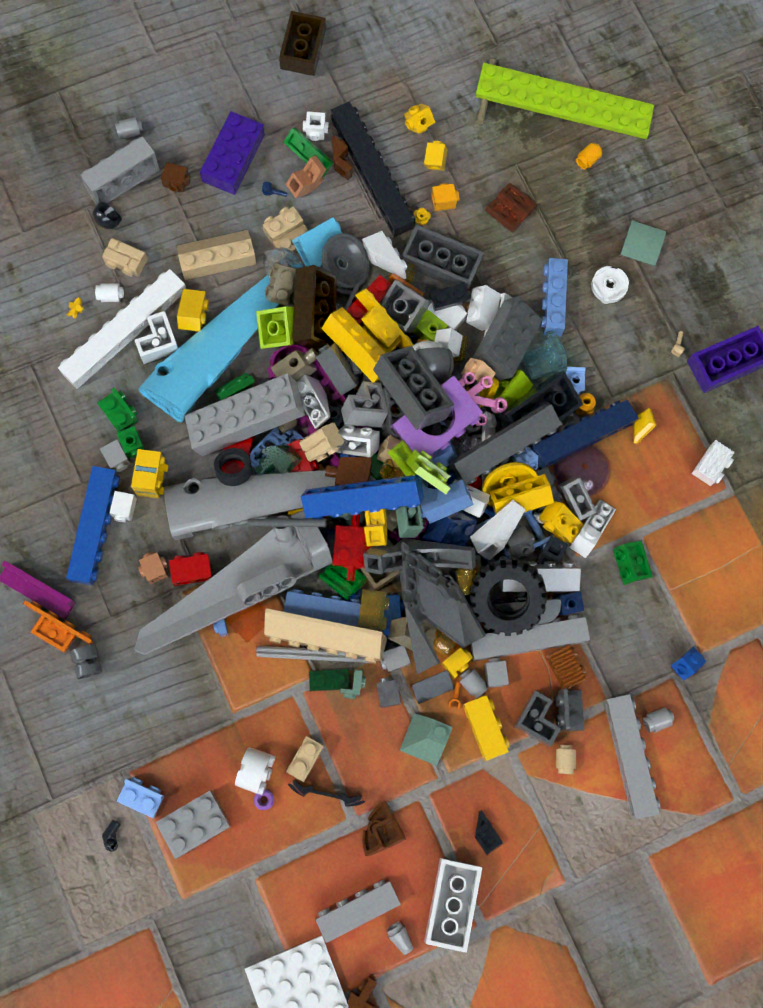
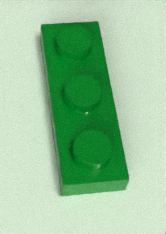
(306, 149)

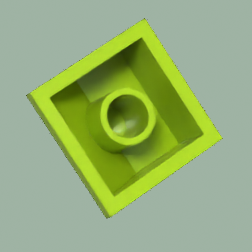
(275, 327)

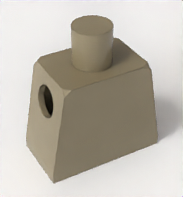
(296, 364)

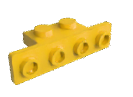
(380, 322)

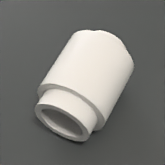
(109, 292)

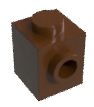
(175, 177)

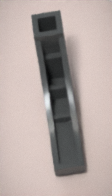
(387, 559)

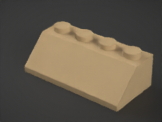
(216, 255)

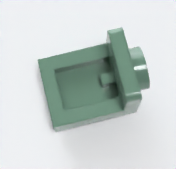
(358, 683)

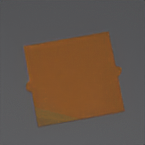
(247, 621)

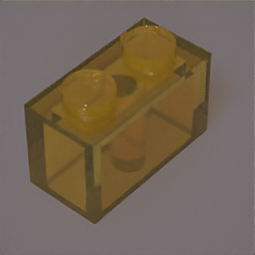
(372, 610)

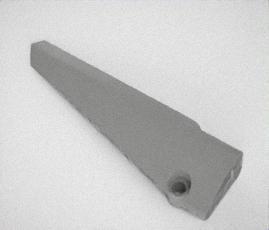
(228, 506)
(252, 577)

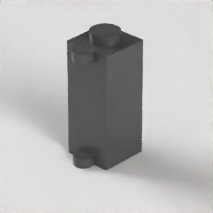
(337, 368)

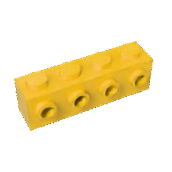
(354, 341)

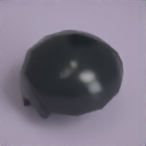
(106, 216)

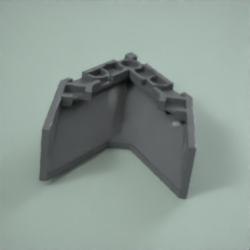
(437, 601)

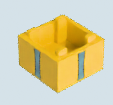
(149, 474)

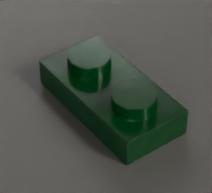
(328, 680)

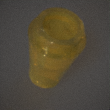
(465, 579)

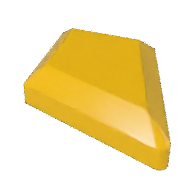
(643, 425)

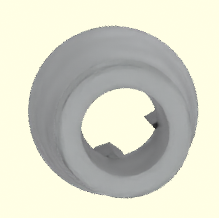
(398, 935)

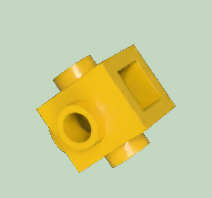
(419, 118)

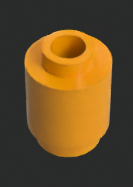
(589, 156)

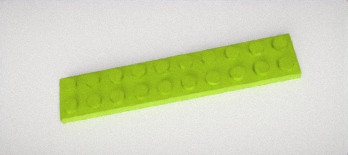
(564, 100)

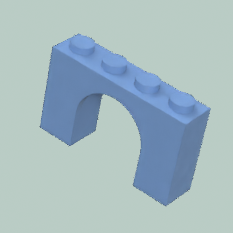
(440, 505)

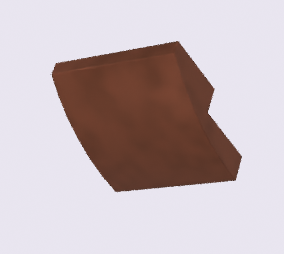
(511, 207)

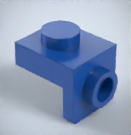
(688, 663)

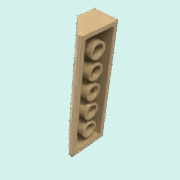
(324, 635)

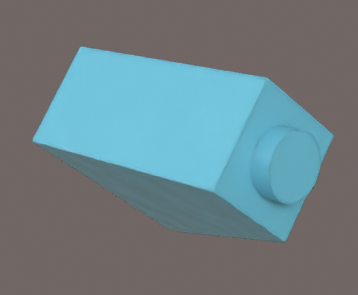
(312, 242)

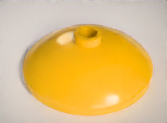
(507, 475)

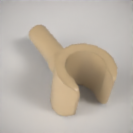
(677, 349)

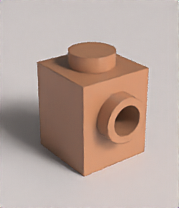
(153, 567)

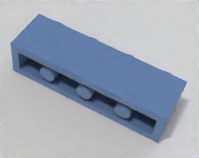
(322, 608)

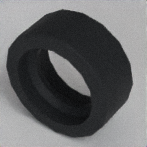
(229, 455)

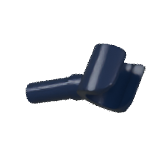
(267, 190)

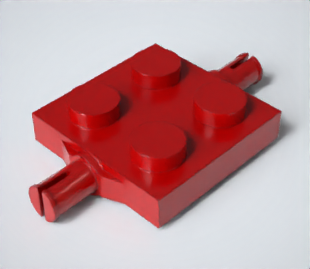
(349, 547)

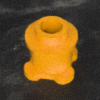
(586, 408)

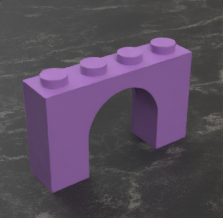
(463, 414)

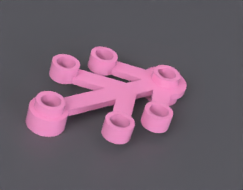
(492, 403)

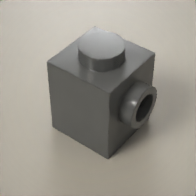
(520, 543)

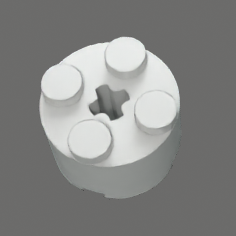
(255, 770)

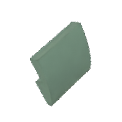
(643, 243)

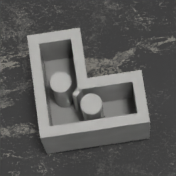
(365, 407)

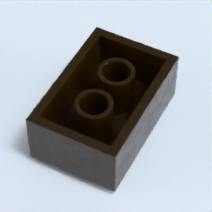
(302, 43)

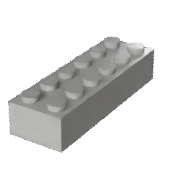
(244, 415)

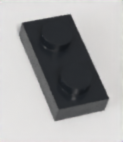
(449, 296)

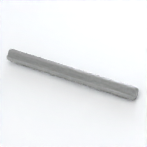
(302, 653)

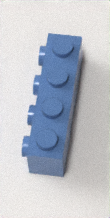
(555, 296)

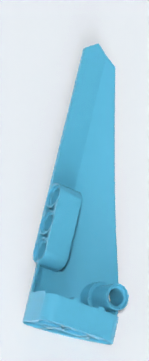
(205, 355)

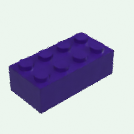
(232, 153)
(728, 359)

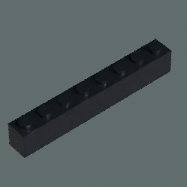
(372, 170)

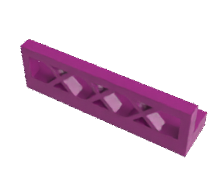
(36, 590)

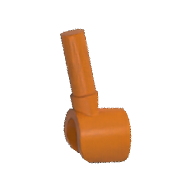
(455, 695)

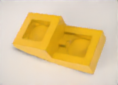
(376, 528)

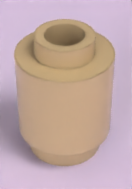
(565, 759)

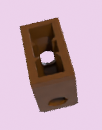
(350, 470)

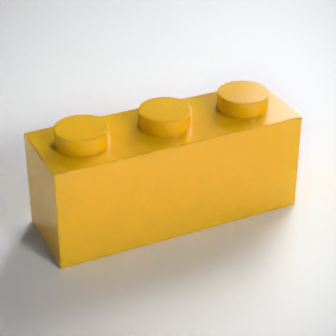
(528, 493)
(486, 728)

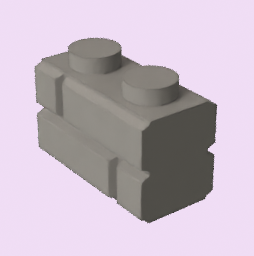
(577, 497)

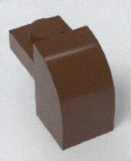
(360, 1000)

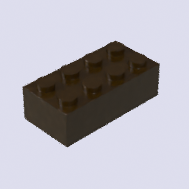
(313, 305)

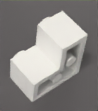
(158, 344)

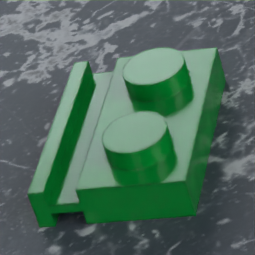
(336, 579)

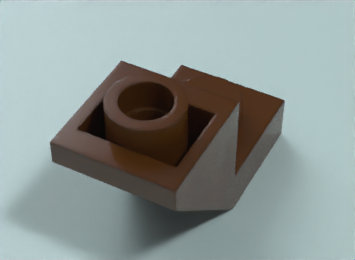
(340, 152)

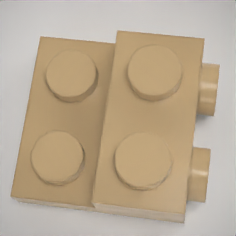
(284, 228)

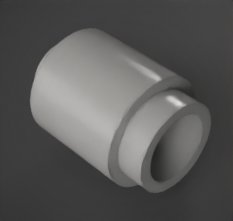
(129, 128)
(473, 683)
(658, 720)

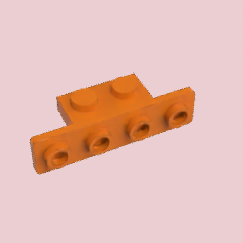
(54, 631)

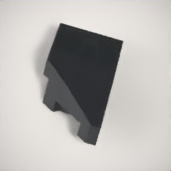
(486, 835)

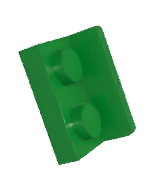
(235, 386)
(118, 411)
(632, 562)

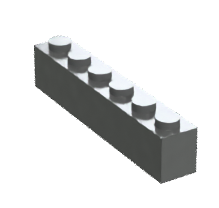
(505, 443)

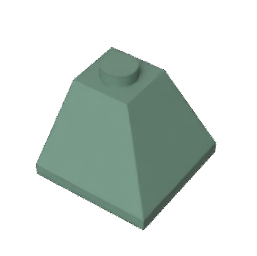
(426, 738)

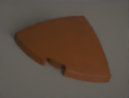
(382, 830)

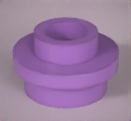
(268, 805)

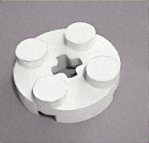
(606, 294)

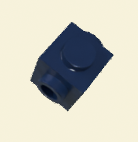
(570, 602)

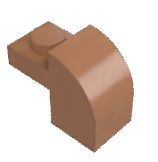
(308, 179)

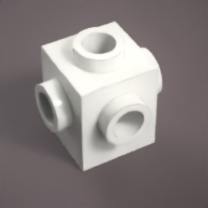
(315, 126)

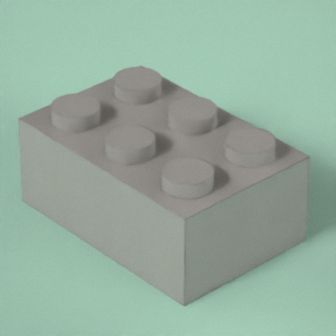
(193, 824)

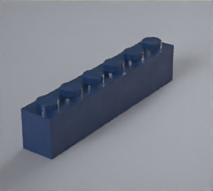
(585, 433)

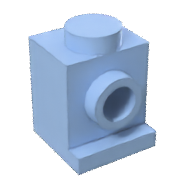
(577, 373)

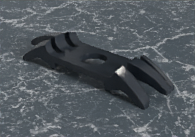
(348, 801)

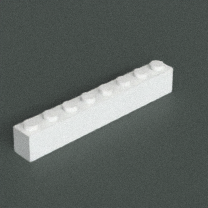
(121, 329)

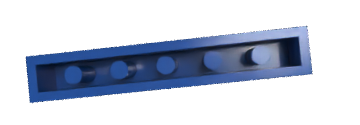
(362, 496)
(92, 526)

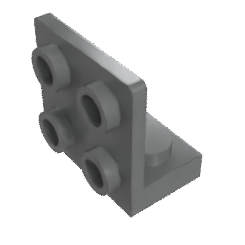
(569, 710)

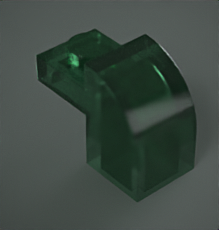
(279, 456)

